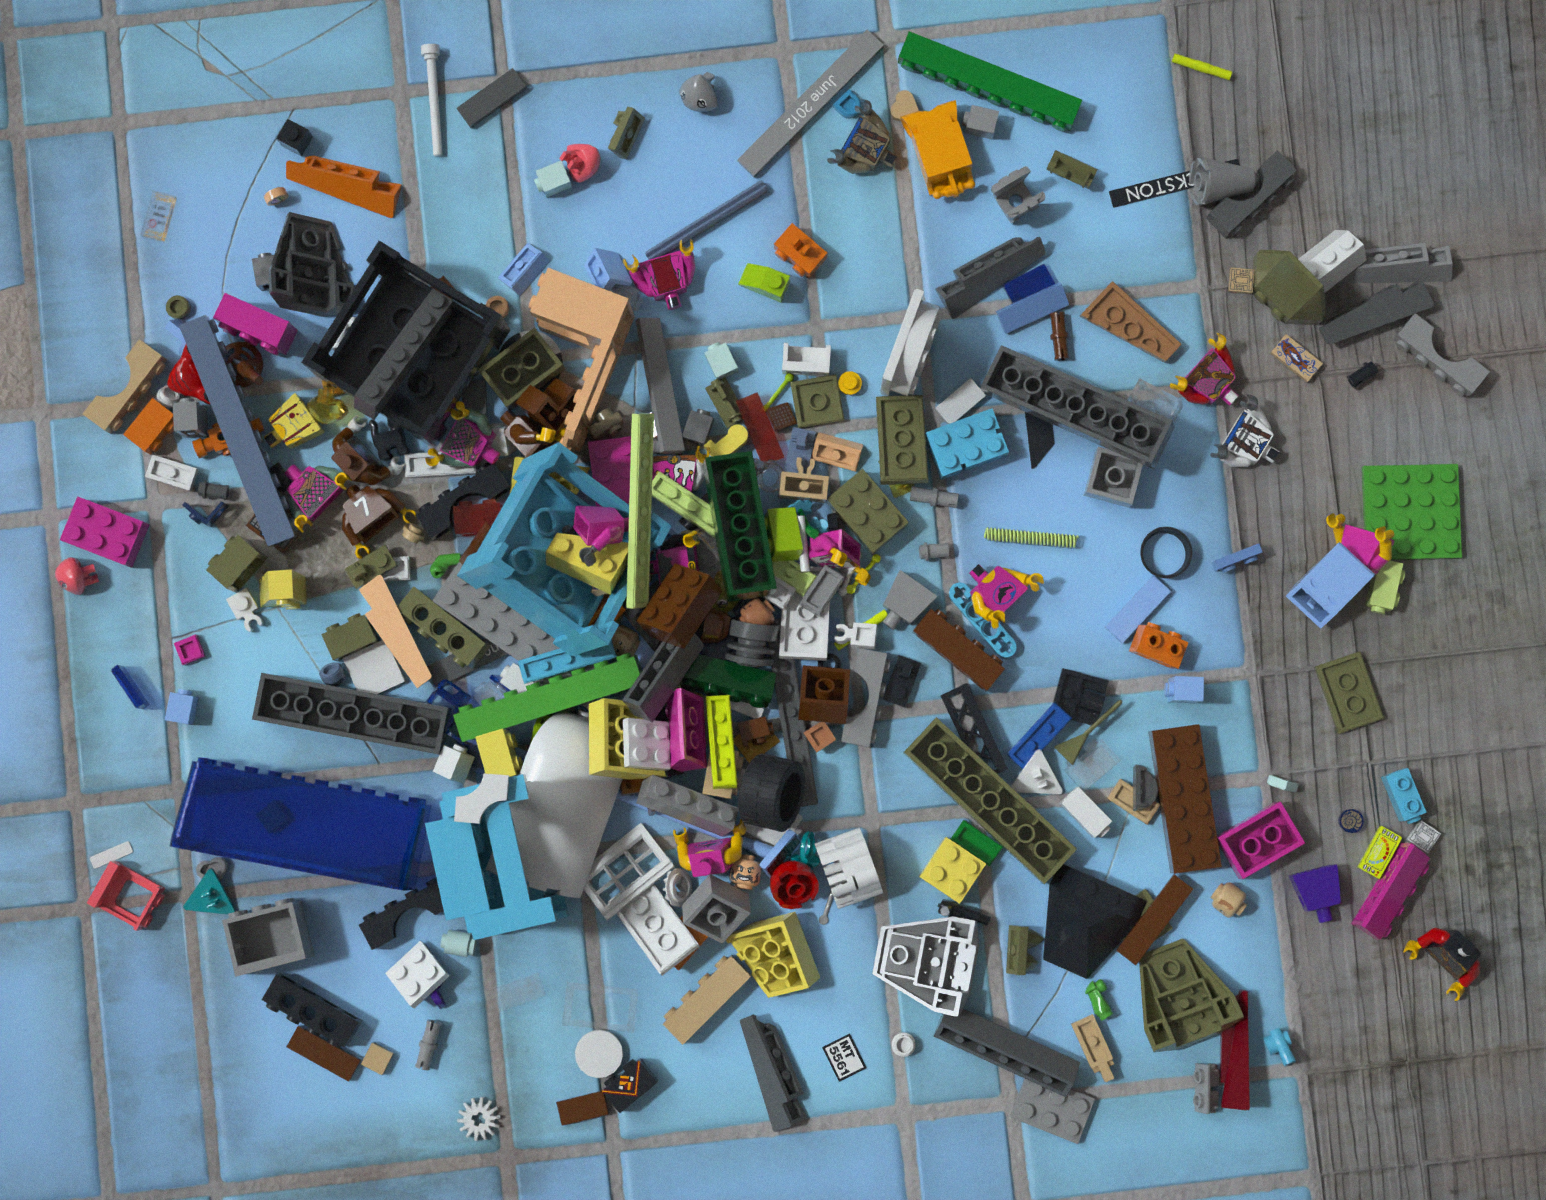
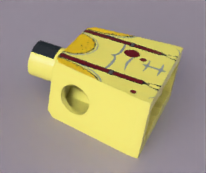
(293, 424)

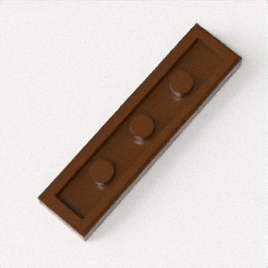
(1154, 919)

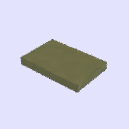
(1349, 692)

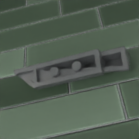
(988, 273)

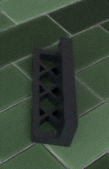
(979, 722)

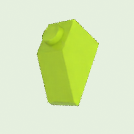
(765, 281)

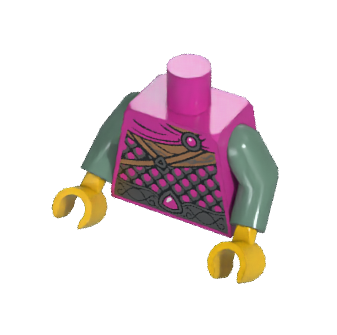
(467, 441)
(313, 492)

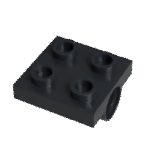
(1080, 695)

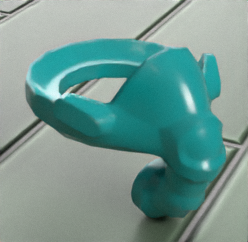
(809, 857)

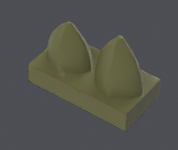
(1019, 940)

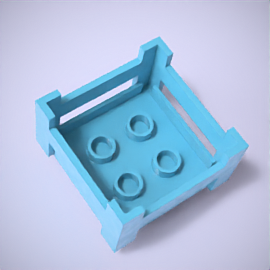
(514, 553)
(460, 858)

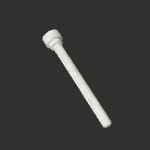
(430, 53)

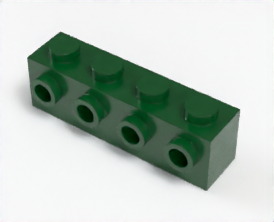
(723, 677)

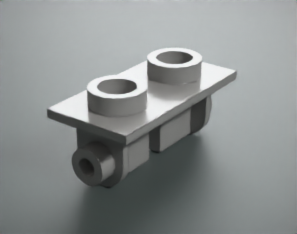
(1205, 1099)

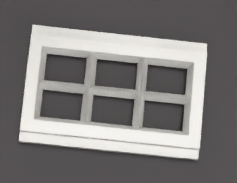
(639, 886)

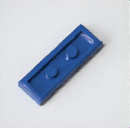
(1039, 734)

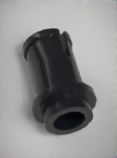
(1363, 374)

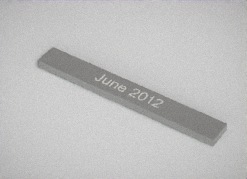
(810, 103)

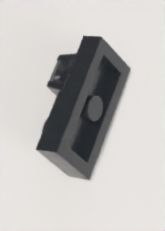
(901, 681)

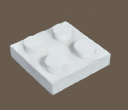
(646, 744)
(417, 974)

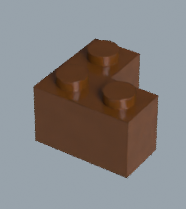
(550, 407)

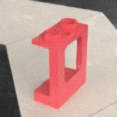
(110, 886)

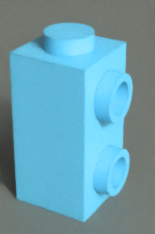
(1404, 795)

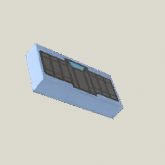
(780, 852)

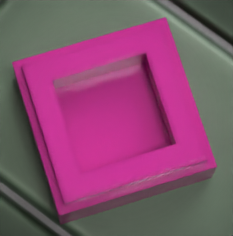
(189, 649)

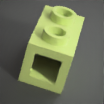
(1383, 588)

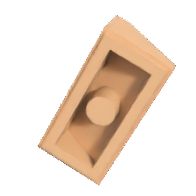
(837, 451)

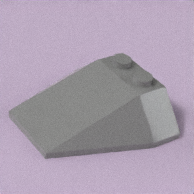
(930, 961)

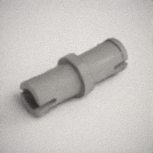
(934, 497)
(428, 1044)

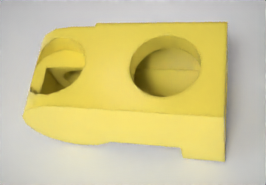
(731, 443)

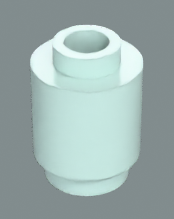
(458, 943)

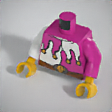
(683, 469)
(838, 551)

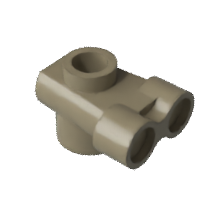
(606, 424)

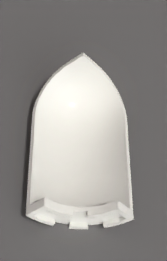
(565, 807)

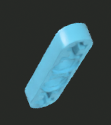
(978, 623)

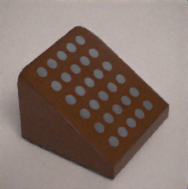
(781, 417)

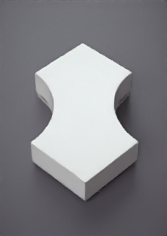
(472, 806)

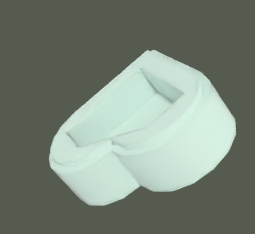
(1283, 784)

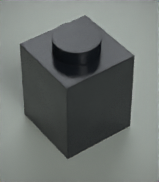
(294, 137)

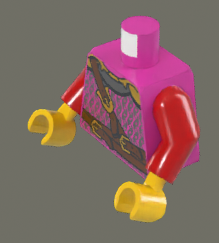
(1210, 377)

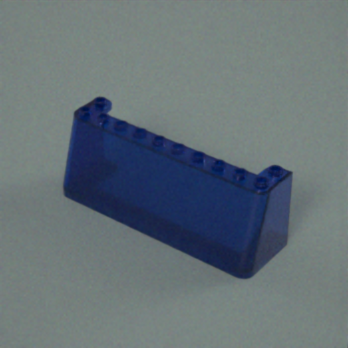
(301, 825)

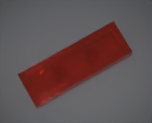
(760, 428)

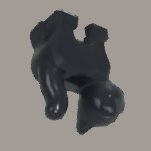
(388, 440)

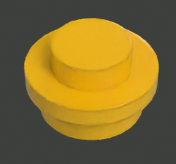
(849, 383)

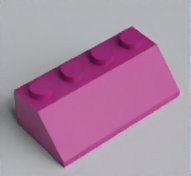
(1391, 890)

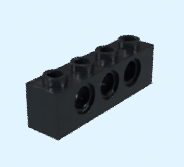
(346, 1022)

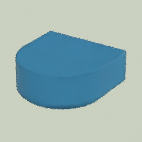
(846, 105)

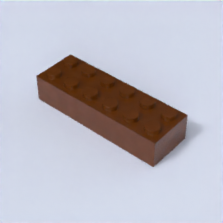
(1184, 799)

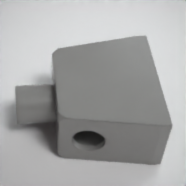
(906, 600)

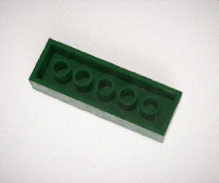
(739, 526)

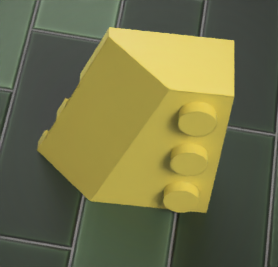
(607, 743)
(776, 954)

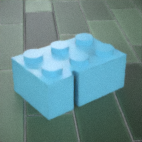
(966, 442)

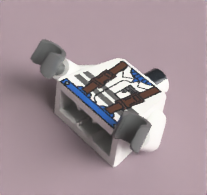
(1247, 438)

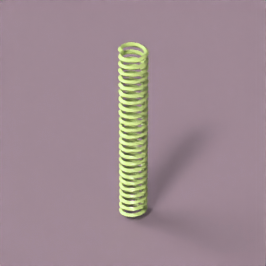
(998, 533)

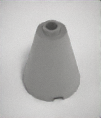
(1218, 180)

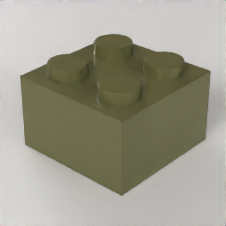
(236, 563)

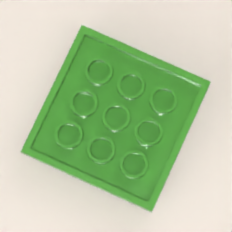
(1419, 507)

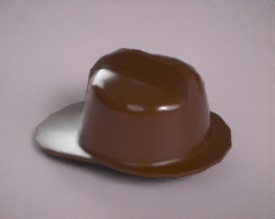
(715, 626)

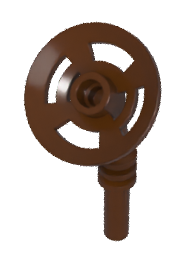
(245, 367)

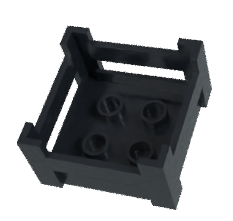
(443, 369)

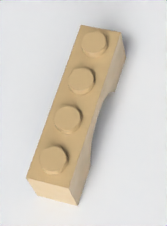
(144, 365)

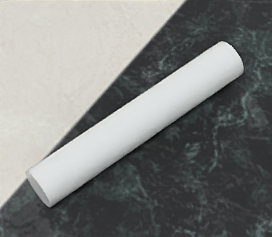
(804, 557)

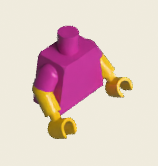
(1369, 547)

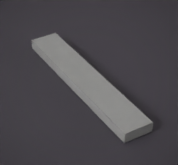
(660, 385)

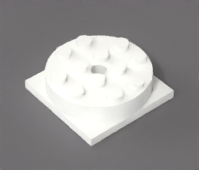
(911, 346)

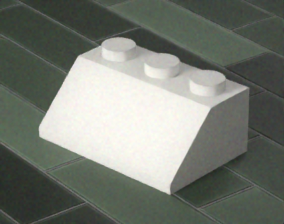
(1334, 257)

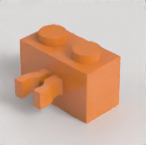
(799, 251)

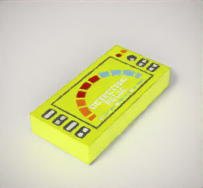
(1379, 852)

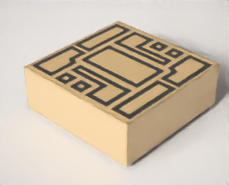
(1241, 280)

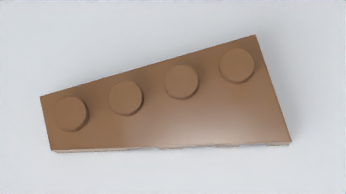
(1128, 321)

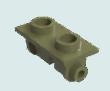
(1071, 169)
(724, 401)

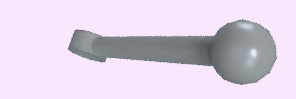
(823, 919)

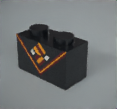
(630, 1085)

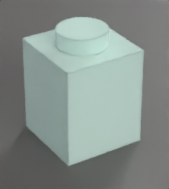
(552, 179)
(721, 360)

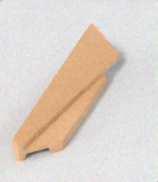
(393, 630)

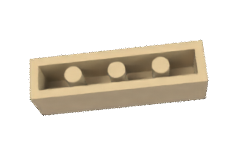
(707, 999)

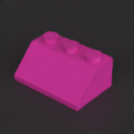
(686, 731)

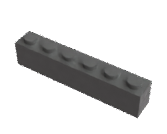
(403, 354)
(1008, 1050)

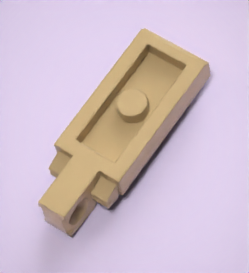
(1094, 1046)

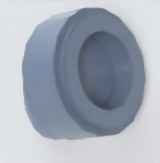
(332, 674)

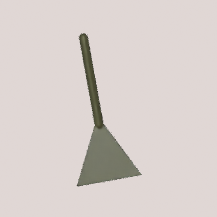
(1071, 748)

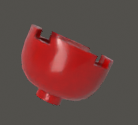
(793, 884)

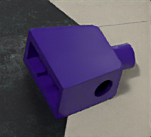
(1318, 890)

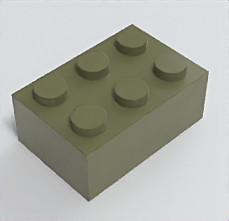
(520, 365)
(867, 512)

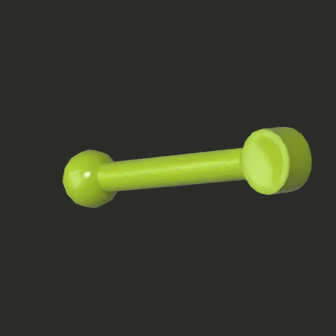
(788, 378)

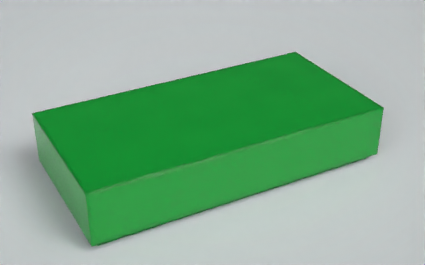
(976, 843)

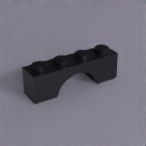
(437, 517)
(381, 927)

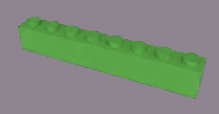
(548, 698)

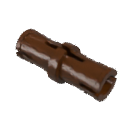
(1059, 336)

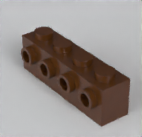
(959, 650)

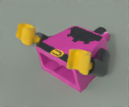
(676, 549)

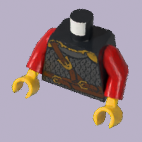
(1453, 953)

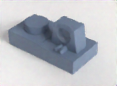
(800, 446)

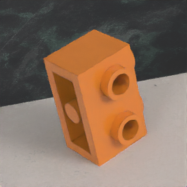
(1158, 645)

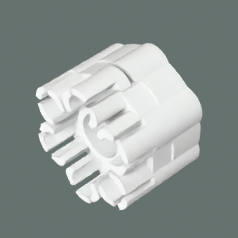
(853, 868)

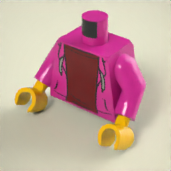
(665, 275)

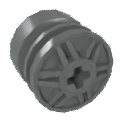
(751, 643)

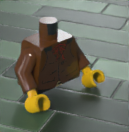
(528, 434)

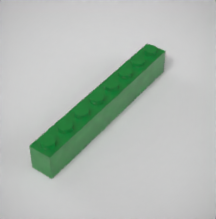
(989, 81)

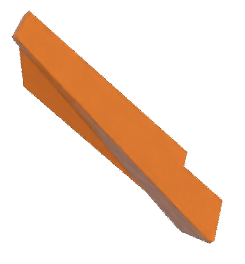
(347, 183)

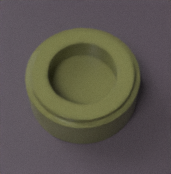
(178, 307)

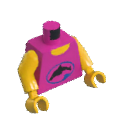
(999, 591)
(712, 855)

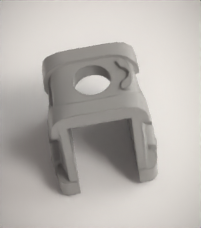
(1014, 185)

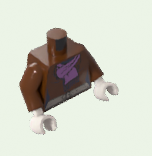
(358, 460)

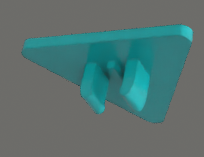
(210, 896)

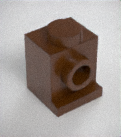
(755, 731)

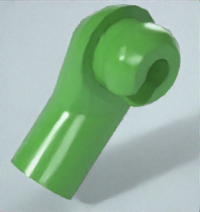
(442, 563)

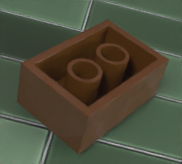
(679, 605)

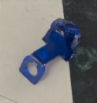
(458, 700)

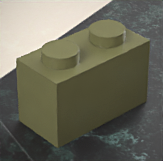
(349, 637)

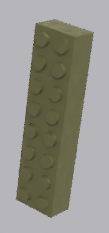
(990, 801)

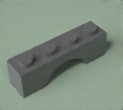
(1231, 213)

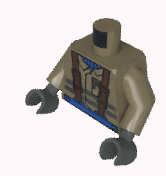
(865, 144)

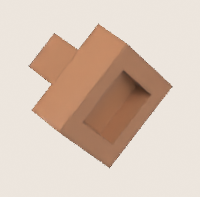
(819, 736)

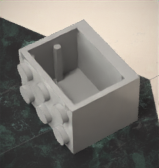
(267, 936)

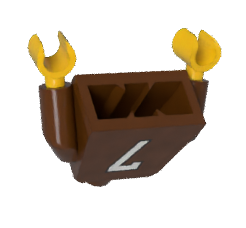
(369, 513)

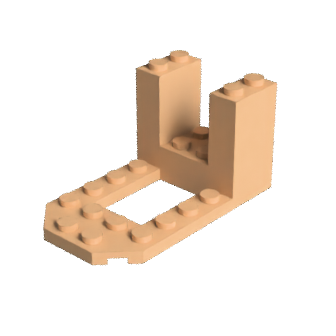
(589, 319)

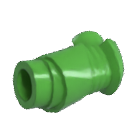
(1098, 1001)

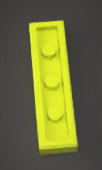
(721, 742)

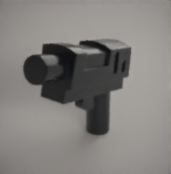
(950, 909)

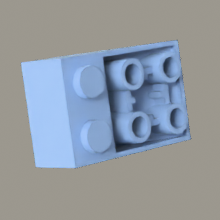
(1330, 585)

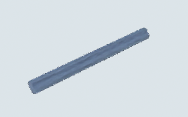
(707, 220)

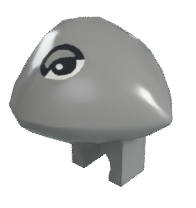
(698, 93)

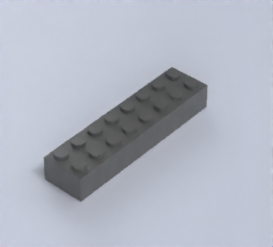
(1077, 407)
(351, 713)

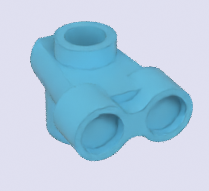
(1278, 1043)

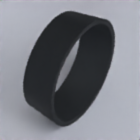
(1182, 537)

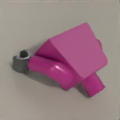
(597, 528)

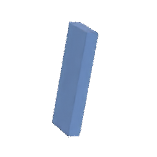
(1032, 308)

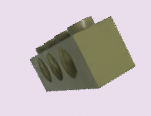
(473, 648)

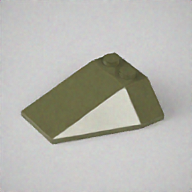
(1288, 288)
(1183, 998)

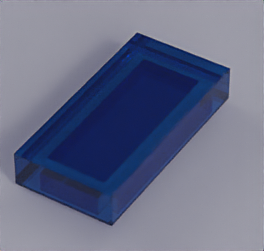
(1028, 284)
(129, 687)

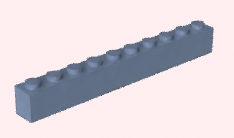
(238, 430)

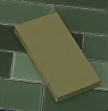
(901, 439)

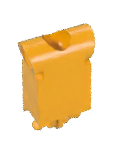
(940, 150)

